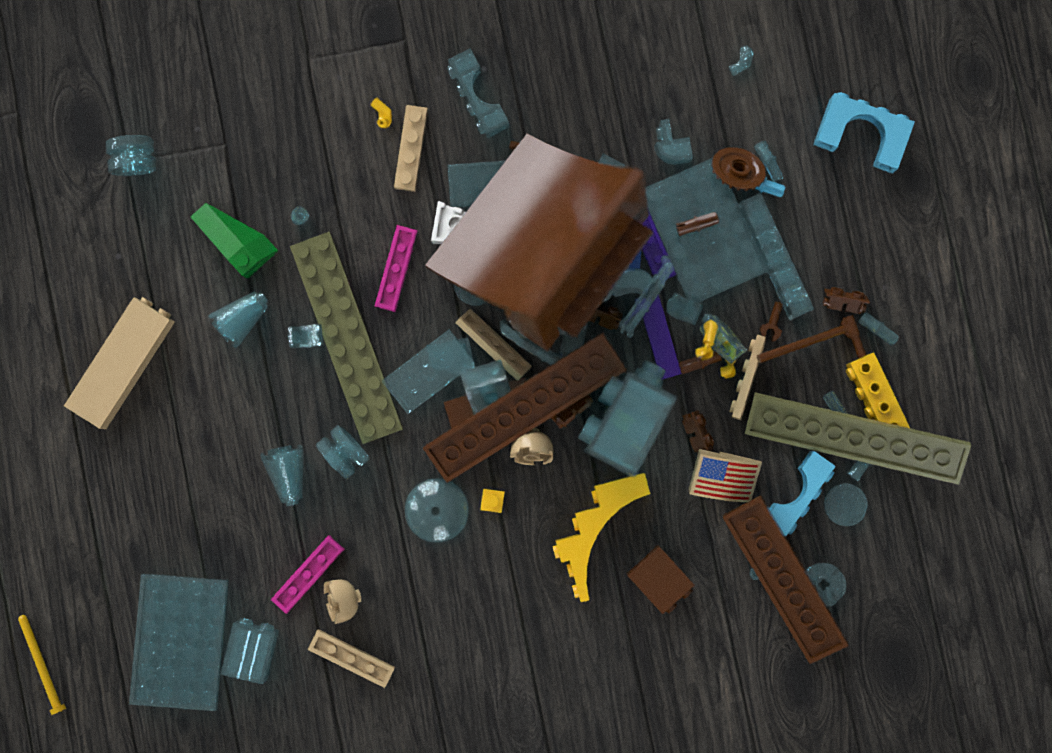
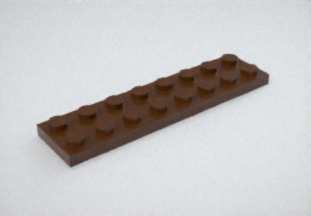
(785, 580)

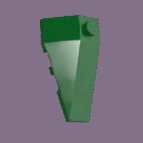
(236, 241)

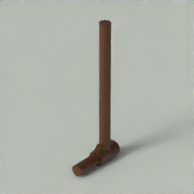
(848, 328)

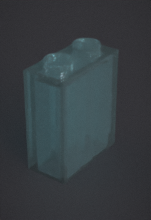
(250, 651)

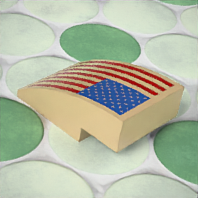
(724, 476)

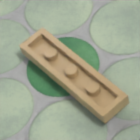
(410, 148)
(493, 344)
(744, 386)
(351, 658)

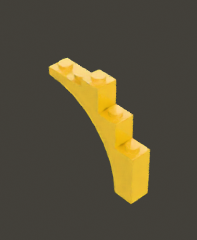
(577, 548)

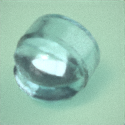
(299, 211)

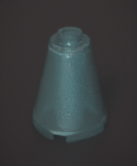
(239, 317)
(286, 472)

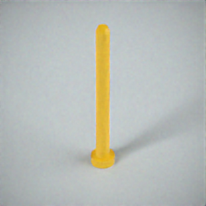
(40, 664)

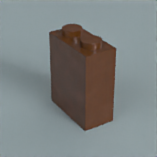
(660, 580)

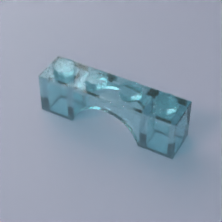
(489, 116)

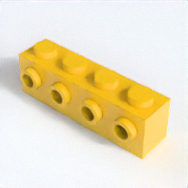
(875, 391)

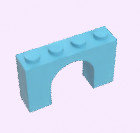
(893, 128)

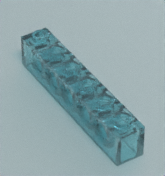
(776, 257)

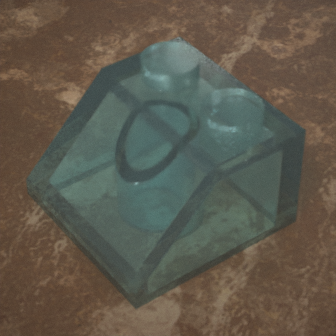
(485, 384)

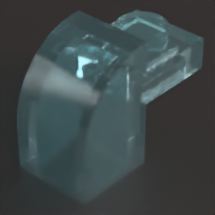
(669, 150)

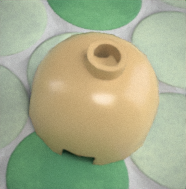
(532, 447)
(342, 600)

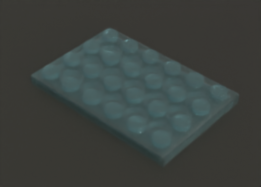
(718, 254)
(178, 642)

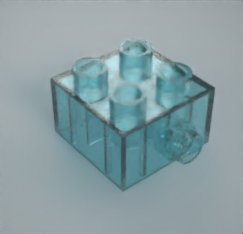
(630, 420)

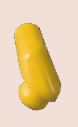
(384, 111)

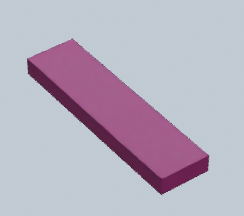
(396, 268)
(307, 574)

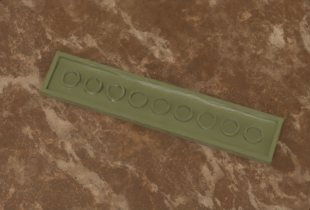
(346, 337)
(857, 438)

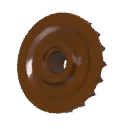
(738, 168)

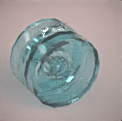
(130, 155)
(339, 454)

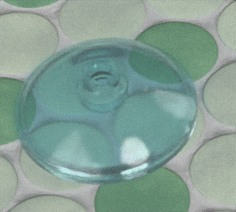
(452, 507)

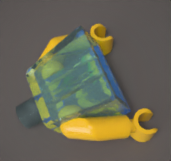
(723, 341)

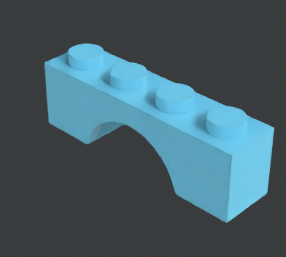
(814, 471)

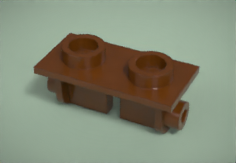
(854, 301)
(608, 317)
(569, 413)
(697, 424)

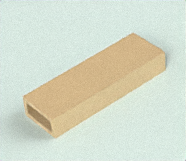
(120, 363)

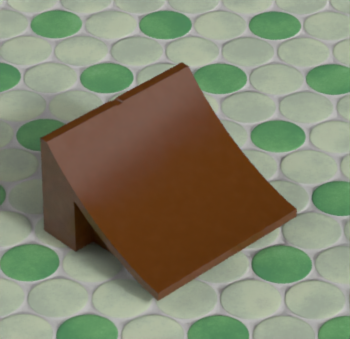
(547, 239)

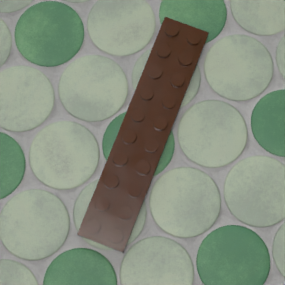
(525, 407)

